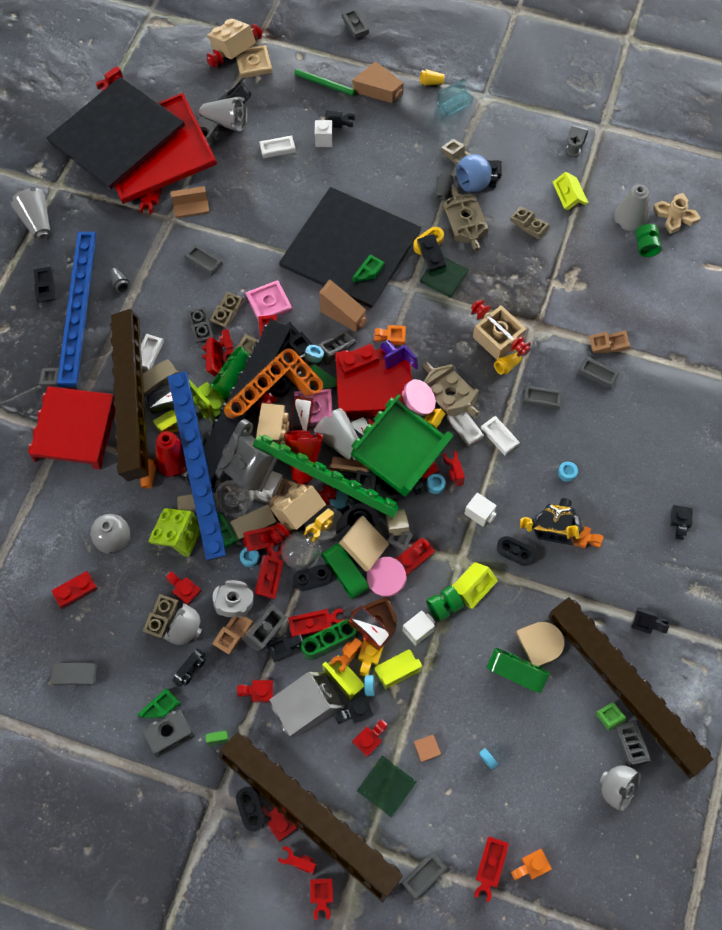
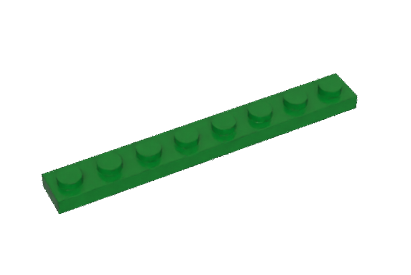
(320, 472)

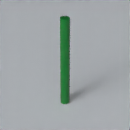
(324, 82)

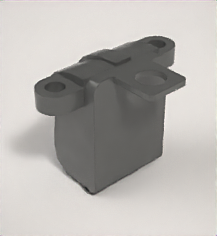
(244, 462)

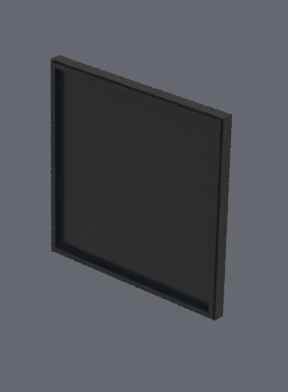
(115, 132)
(342, 237)

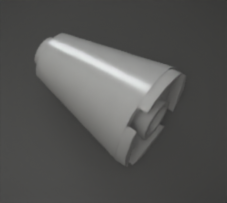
(227, 113)
(633, 209)
(32, 211)
(338, 433)

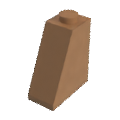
(378, 84)
(341, 307)

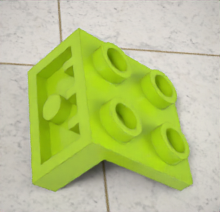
(207, 400)
(177, 530)

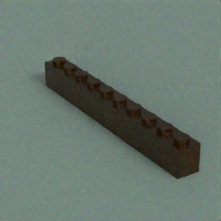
(129, 396)
(631, 688)
(310, 816)

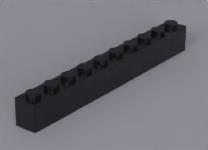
(272, 342)

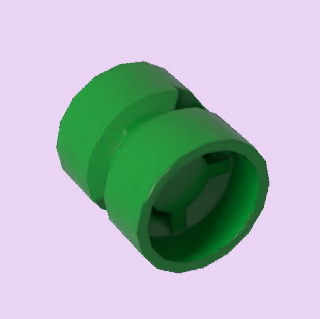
(648, 240)
(443, 604)

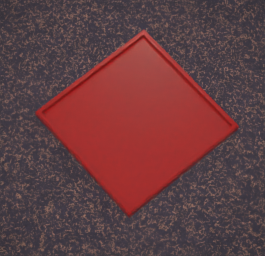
(175, 160)

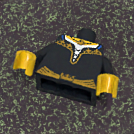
(555, 523)

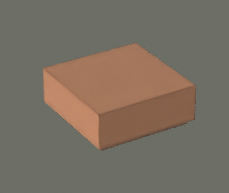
(427, 748)

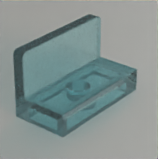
(454, 97)

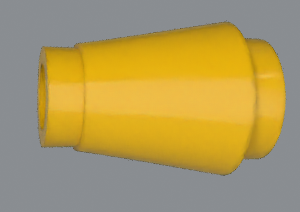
(431, 78)
(506, 363)

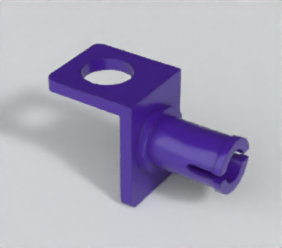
(396, 356)

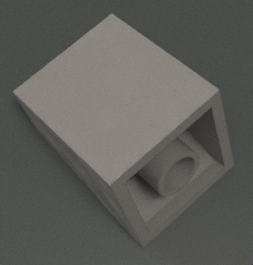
(306, 703)

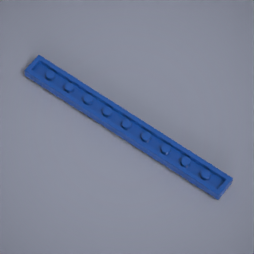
(77, 310)
(197, 466)

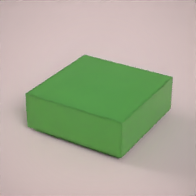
(610, 716)
(217, 738)

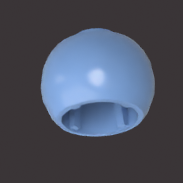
(473, 173)

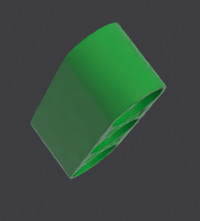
(229, 373)
(345, 571)
(324, 648)
(518, 670)

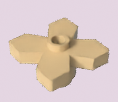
(676, 213)

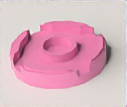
(419, 397)
(386, 577)

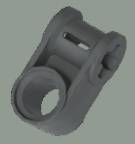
(576, 139)

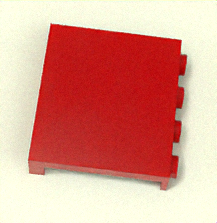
(371, 387)
(73, 426)

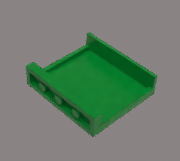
(399, 446)

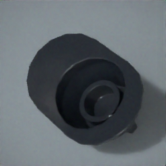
(239, 90)
(355, 513)

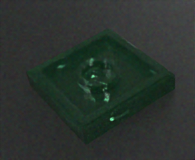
(445, 279)
(386, 786)

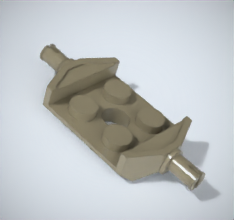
(469, 228)
(444, 380)

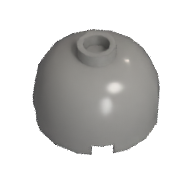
(110, 533)
(184, 626)
(619, 785)

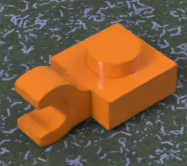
(394, 333)
(587, 538)
(349, 652)
(533, 865)

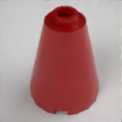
(307, 444)
(169, 455)

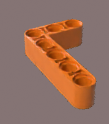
(269, 379)

